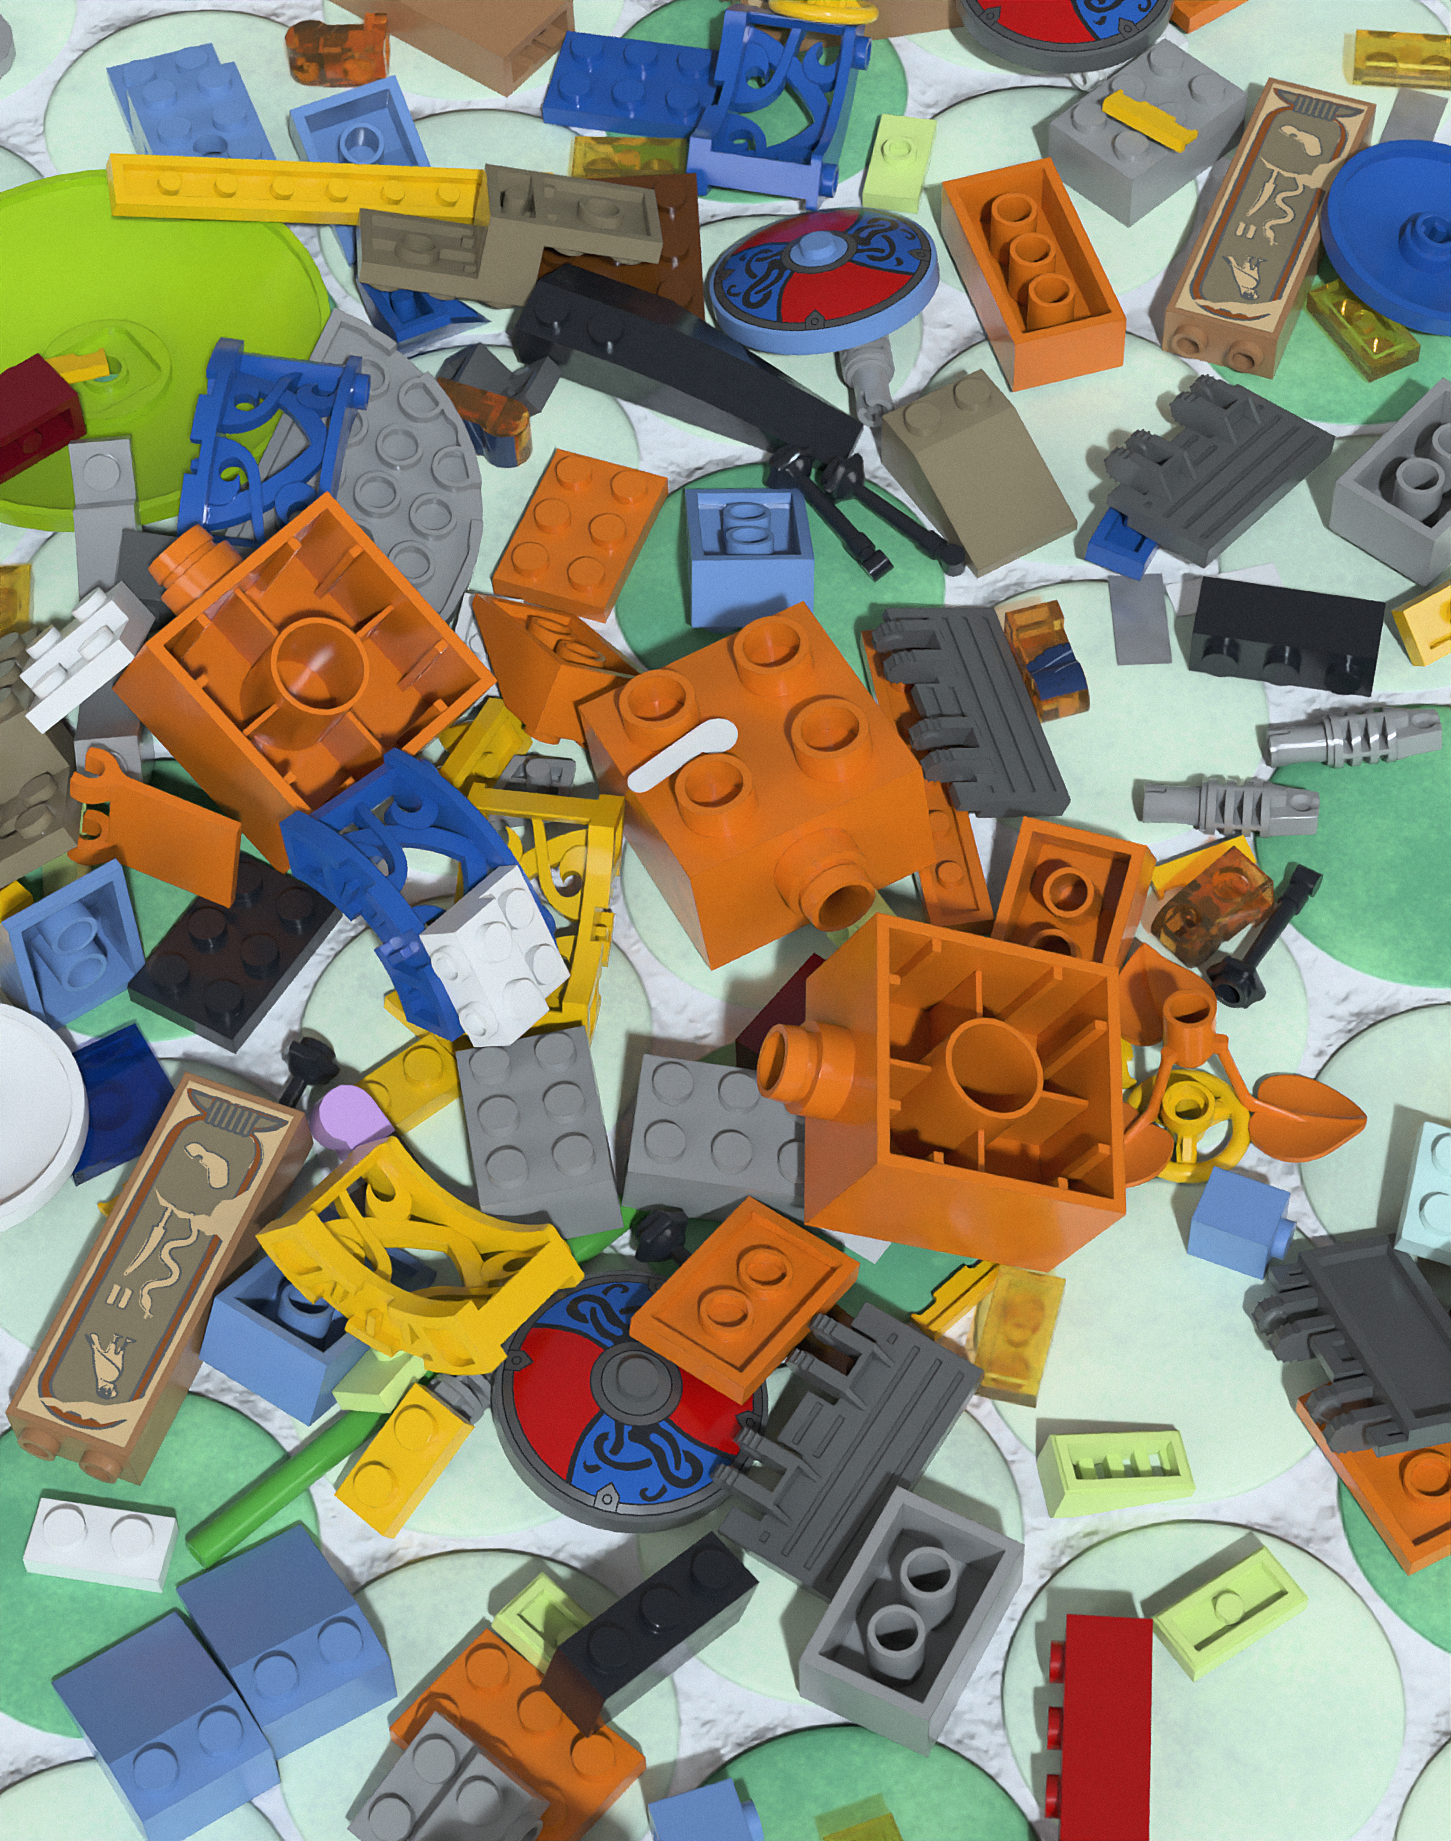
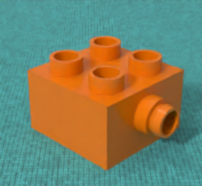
(294, 668)
(790, 818)
(957, 1094)

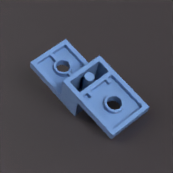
(188, 106)

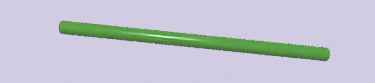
(337, 1443)

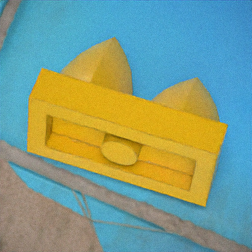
(483, 746)

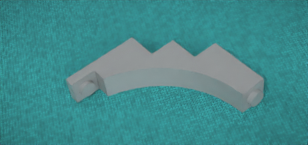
(104, 507)

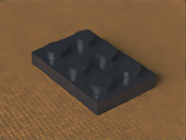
(233, 964)

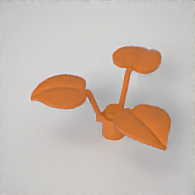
(1167, 1003)

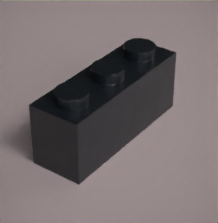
(1286, 636)
(648, 1634)

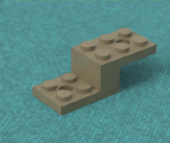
(504, 247)
(35, 774)

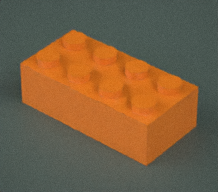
(1032, 274)

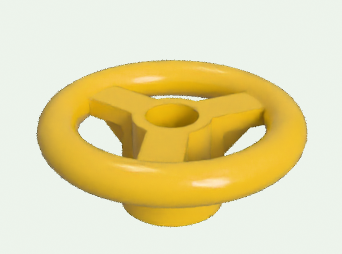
(827, 11)
(1193, 1096)

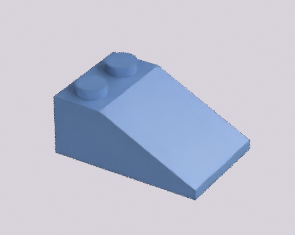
(358, 128)
(746, 555)
(71, 948)
(283, 1343)
(290, 1640)
(168, 1731)

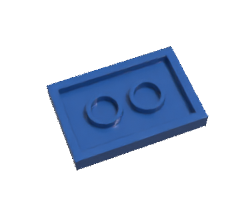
(631, 86)

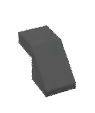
(483, 370)

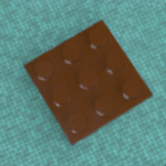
(680, 262)

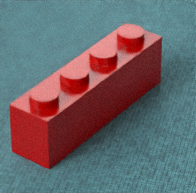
(1101, 1729)

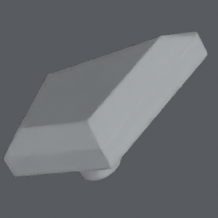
(533, 776)

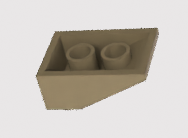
(975, 472)

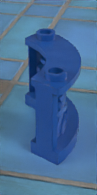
(790, 166)
(301, 390)
(344, 870)

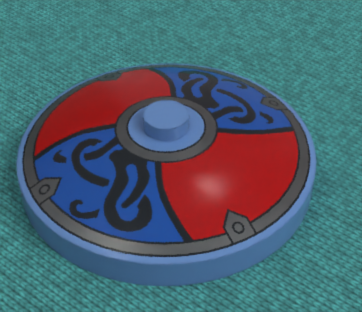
(824, 280)

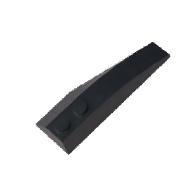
(675, 365)

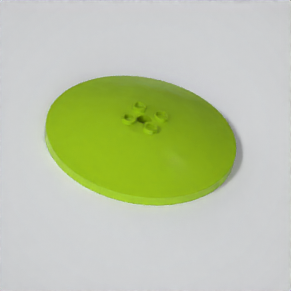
(158, 306)

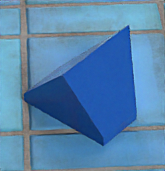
(417, 318)

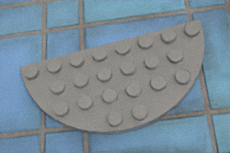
(405, 468)

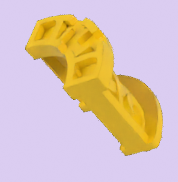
(587, 853)
(454, 1329)

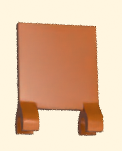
(155, 832)

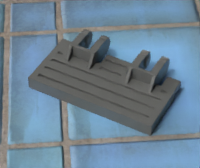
(1216, 473)
(972, 711)
(1375, 1336)
(852, 1454)

